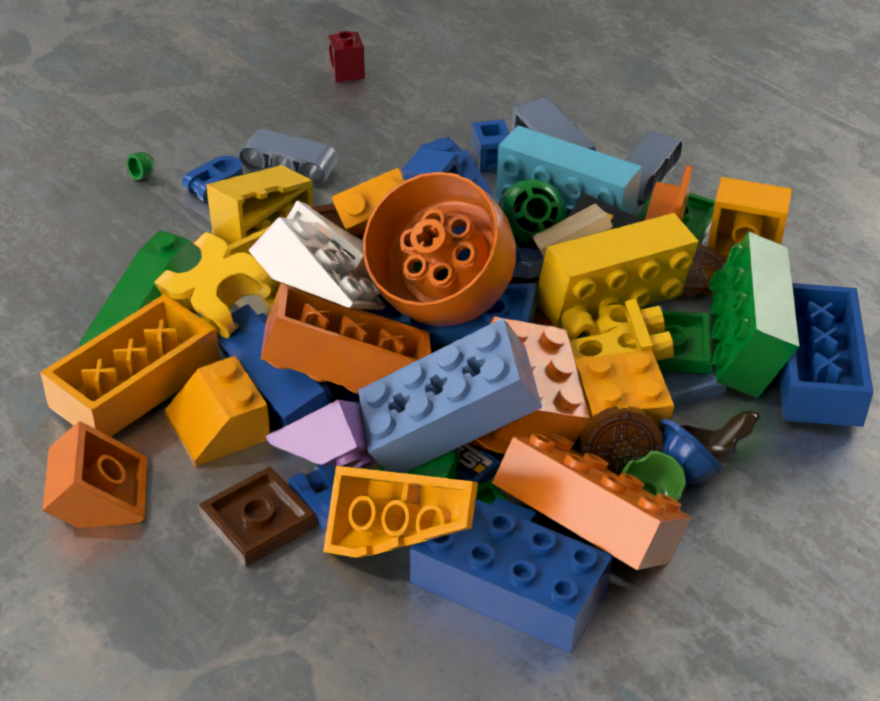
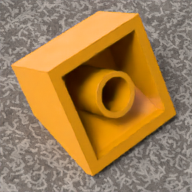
(218, 412)

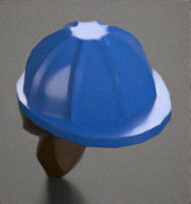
(705, 451)

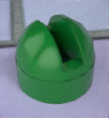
(140, 165)

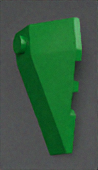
(137, 283)

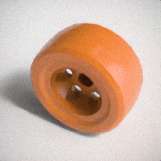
(424, 214)

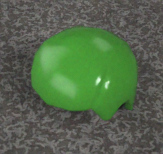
(659, 474)

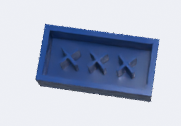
(830, 370)
(516, 575)

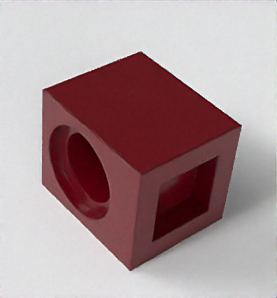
(346, 56)

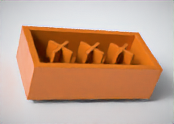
(336, 340)
(593, 500)

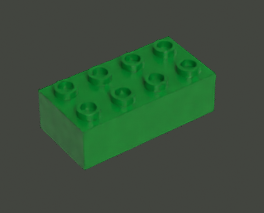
(753, 315)

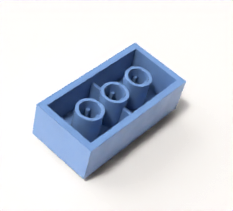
(448, 398)

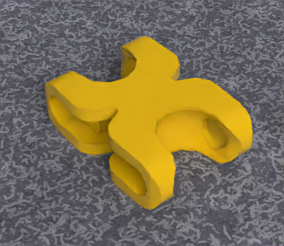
(217, 283)

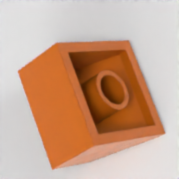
(94, 480)

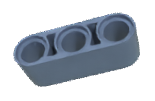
(303, 156)
(658, 157)

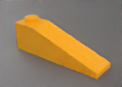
(394, 510)

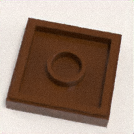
(258, 515)

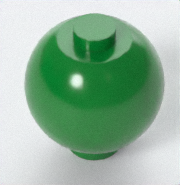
(531, 208)

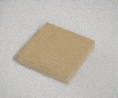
(582, 224)

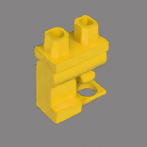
(618, 331)

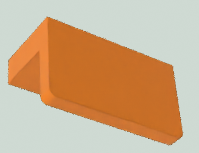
(670, 198)

